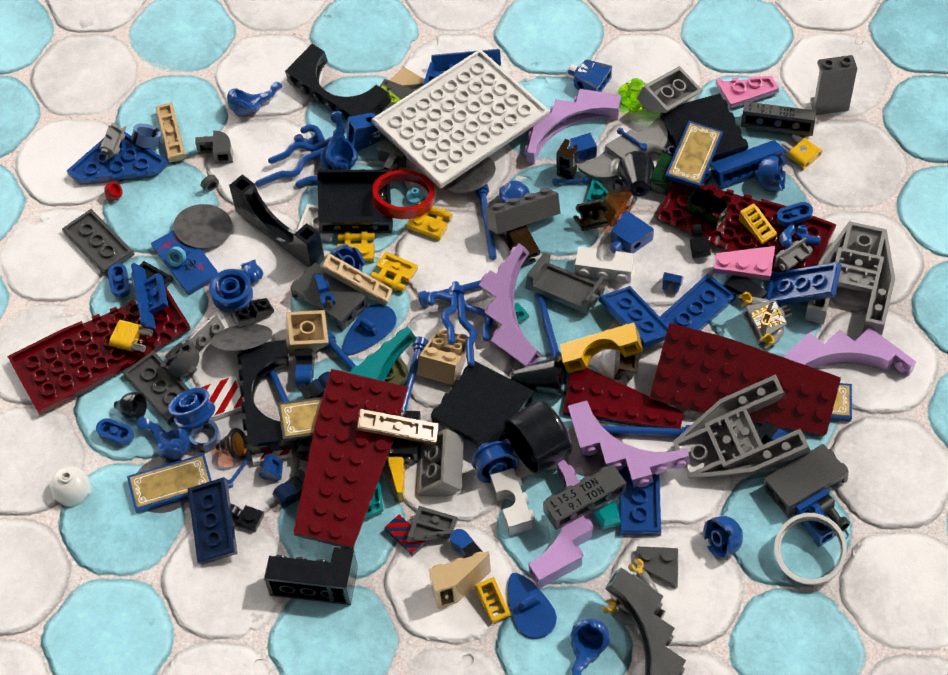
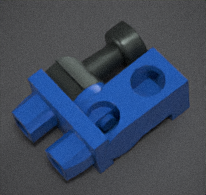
(821, 504)

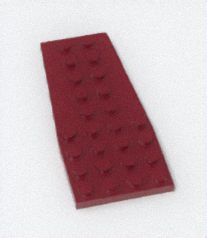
(731, 233)
(81, 354)
(705, 367)
(343, 460)

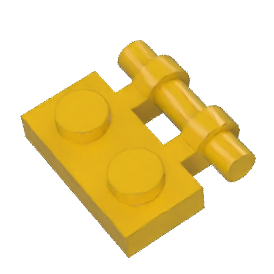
(430, 226)
(365, 248)
(397, 267)

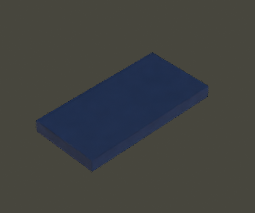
(212, 521)

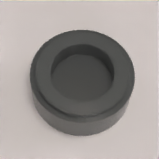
(209, 183)

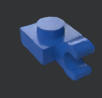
(323, 287)

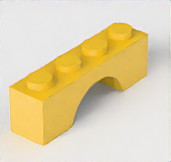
(579, 352)

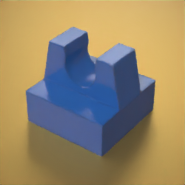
(674, 279)
(271, 468)

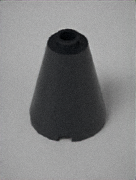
(636, 172)
(543, 376)

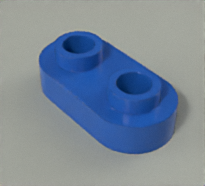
(793, 214)
(120, 281)
(116, 431)

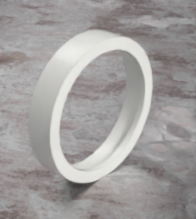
(810, 517)

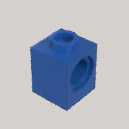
(585, 147)

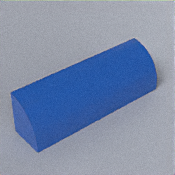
(743, 164)

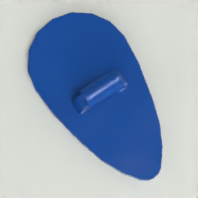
(369, 328)
(530, 608)

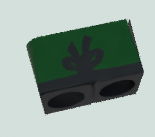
(659, 182)
(708, 201)

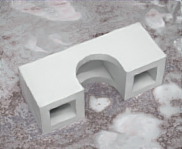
(618, 269)
(518, 516)

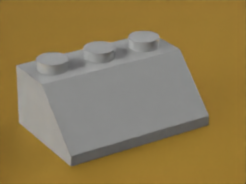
(668, 91)
(441, 465)

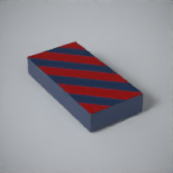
(399, 530)

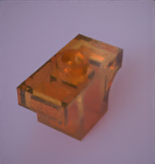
(620, 202)

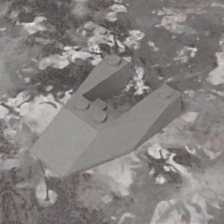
(865, 268)
(727, 440)

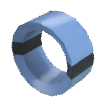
(146, 136)
(209, 446)

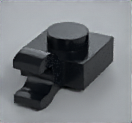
(700, 245)
(248, 517)

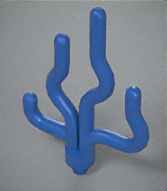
(317, 150)
(457, 302)

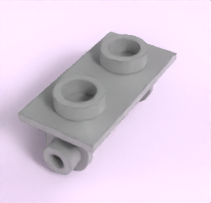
(111, 146)
(786, 258)
(207, 330)

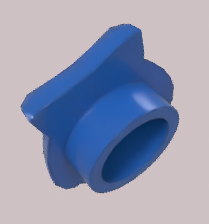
(252, 270)

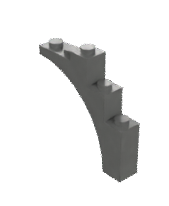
(656, 634)

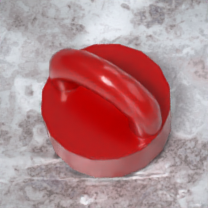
(113, 191)

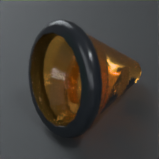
(233, 445)

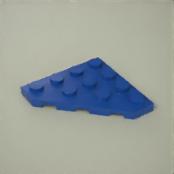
(129, 163)

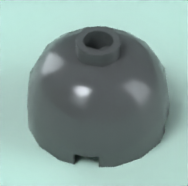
(181, 360)

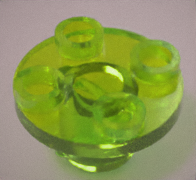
(629, 93)

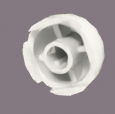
(70, 486)

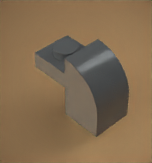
(218, 144)
(391, 155)

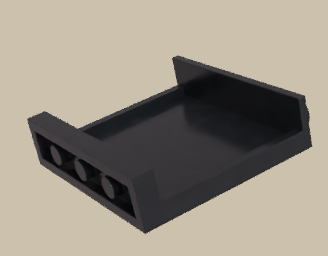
(707, 111)
(347, 202)
(481, 404)

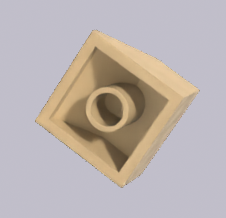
(306, 330)

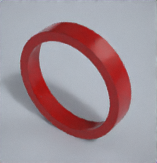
(403, 212)

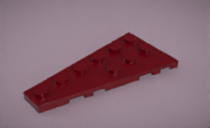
(618, 403)

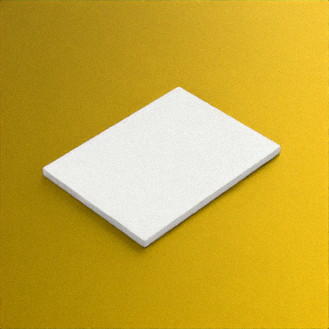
(460, 118)

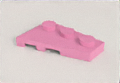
(749, 90)
(746, 263)

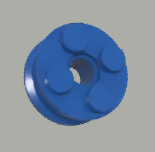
(231, 280)
(191, 408)
(492, 459)

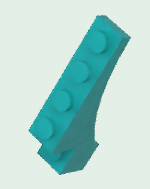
(380, 362)

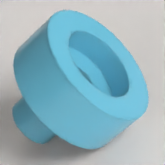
(415, 196)
(176, 256)

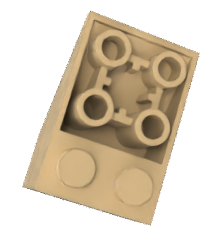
(441, 360)
(458, 578)

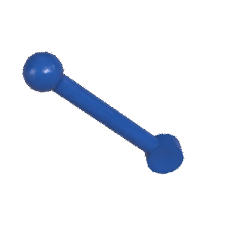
(643, 146)
(586, 180)
(248, 458)

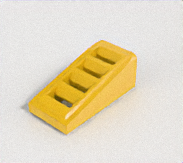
(753, 213)
(397, 471)
(482, 597)

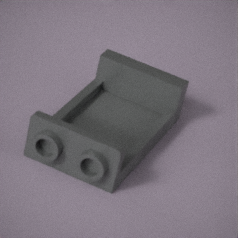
(834, 85)
(563, 285)
(348, 300)
(804, 478)

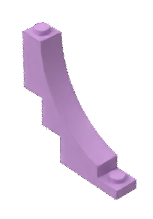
(867, 349)

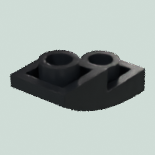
(743, 284)
(256, 311)

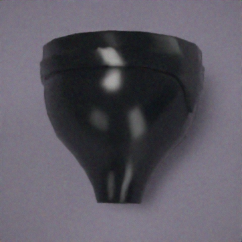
(132, 405)

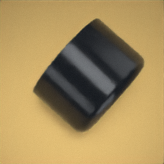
(538, 437)

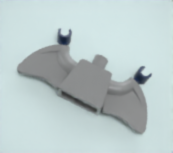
(606, 165)

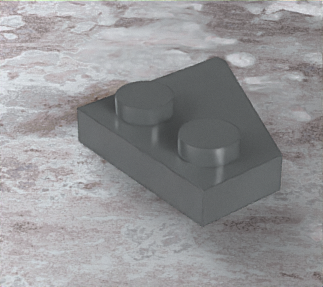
(431, 525)
(660, 563)

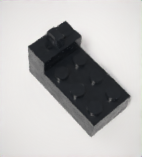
(314, 579)

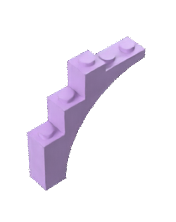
(586, 106)
(502, 287)
(640, 462)
(565, 552)

